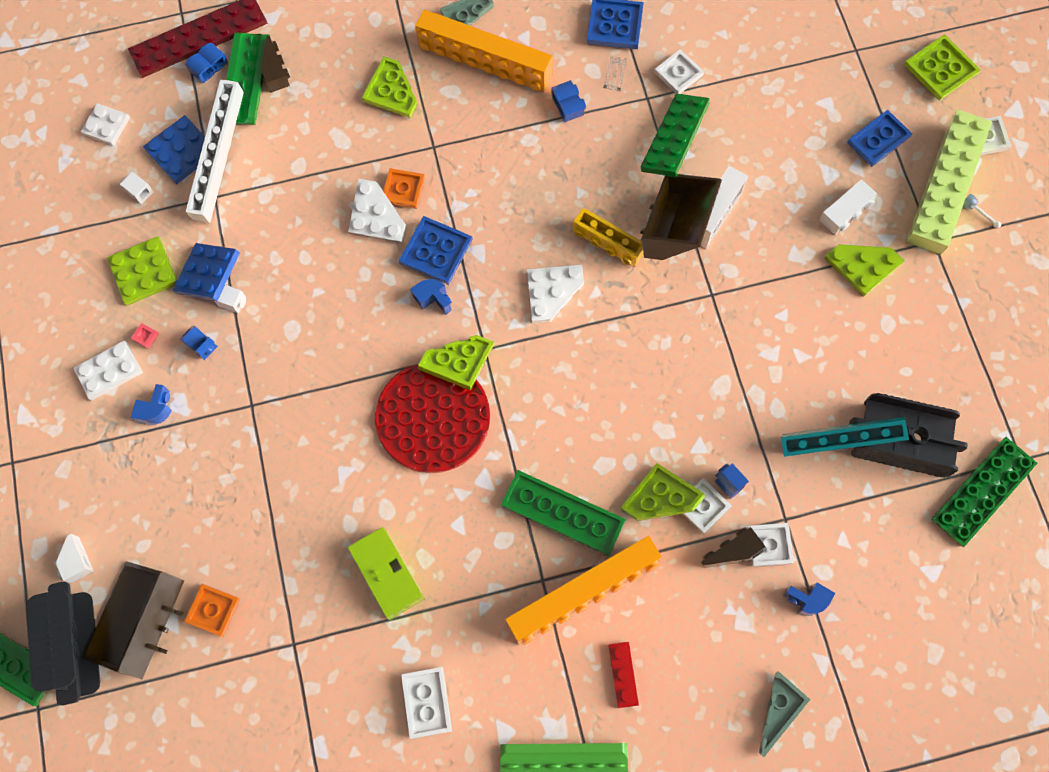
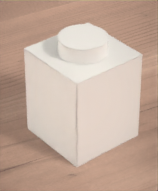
(136, 187)
(231, 299)

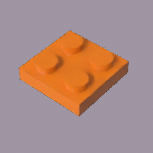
(404, 187)
(212, 610)

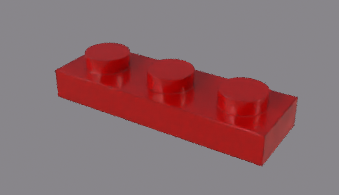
(623, 675)

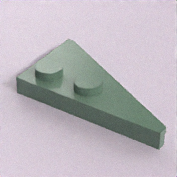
(784, 706)

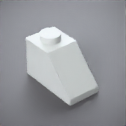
(73, 560)

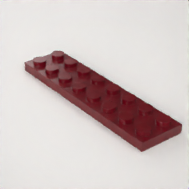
(188, 38)

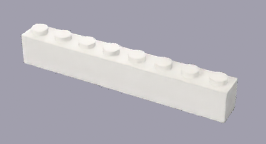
(214, 151)

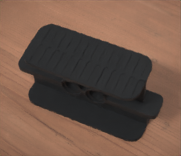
(934, 425)
(57, 640)

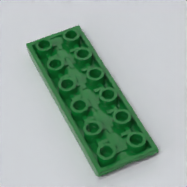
(246, 70)
(984, 491)

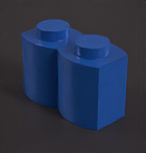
(206, 62)
(568, 101)
(730, 480)

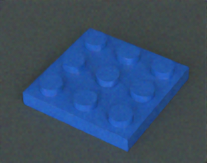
(615, 23)
(177, 149)
(435, 250)
(206, 271)

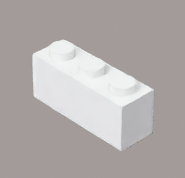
(848, 207)

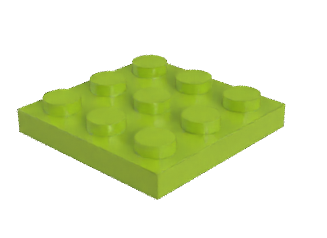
(942, 67)
(142, 270)

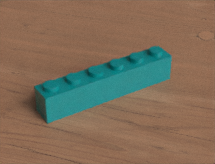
(844, 436)

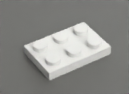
(108, 370)
(426, 703)

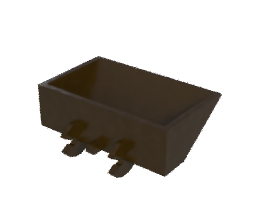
(679, 215)
(134, 620)

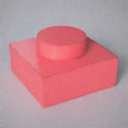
(144, 336)

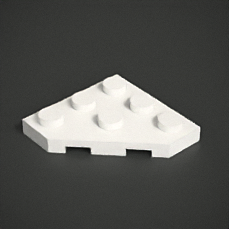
(374, 214)
(552, 290)

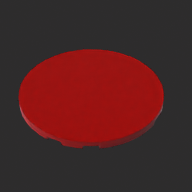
(431, 421)

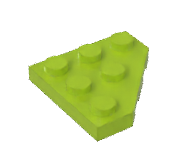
(390, 89)
(864, 265)
(458, 360)
(662, 495)

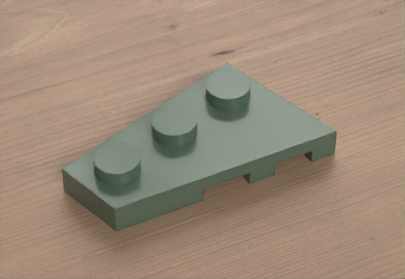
(467, 10)

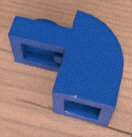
(431, 291)
(198, 342)
(155, 411)
(814, 602)

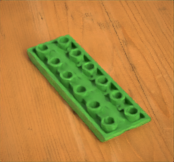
(564, 757)

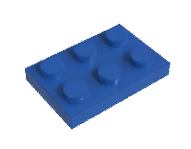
(879, 138)

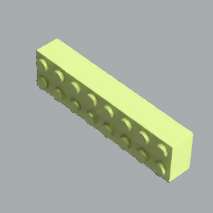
(949, 182)

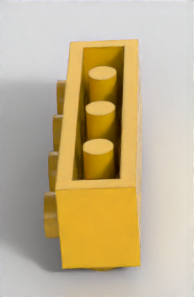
(608, 237)

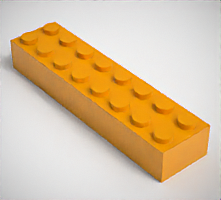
(484, 50)
(583, 590)

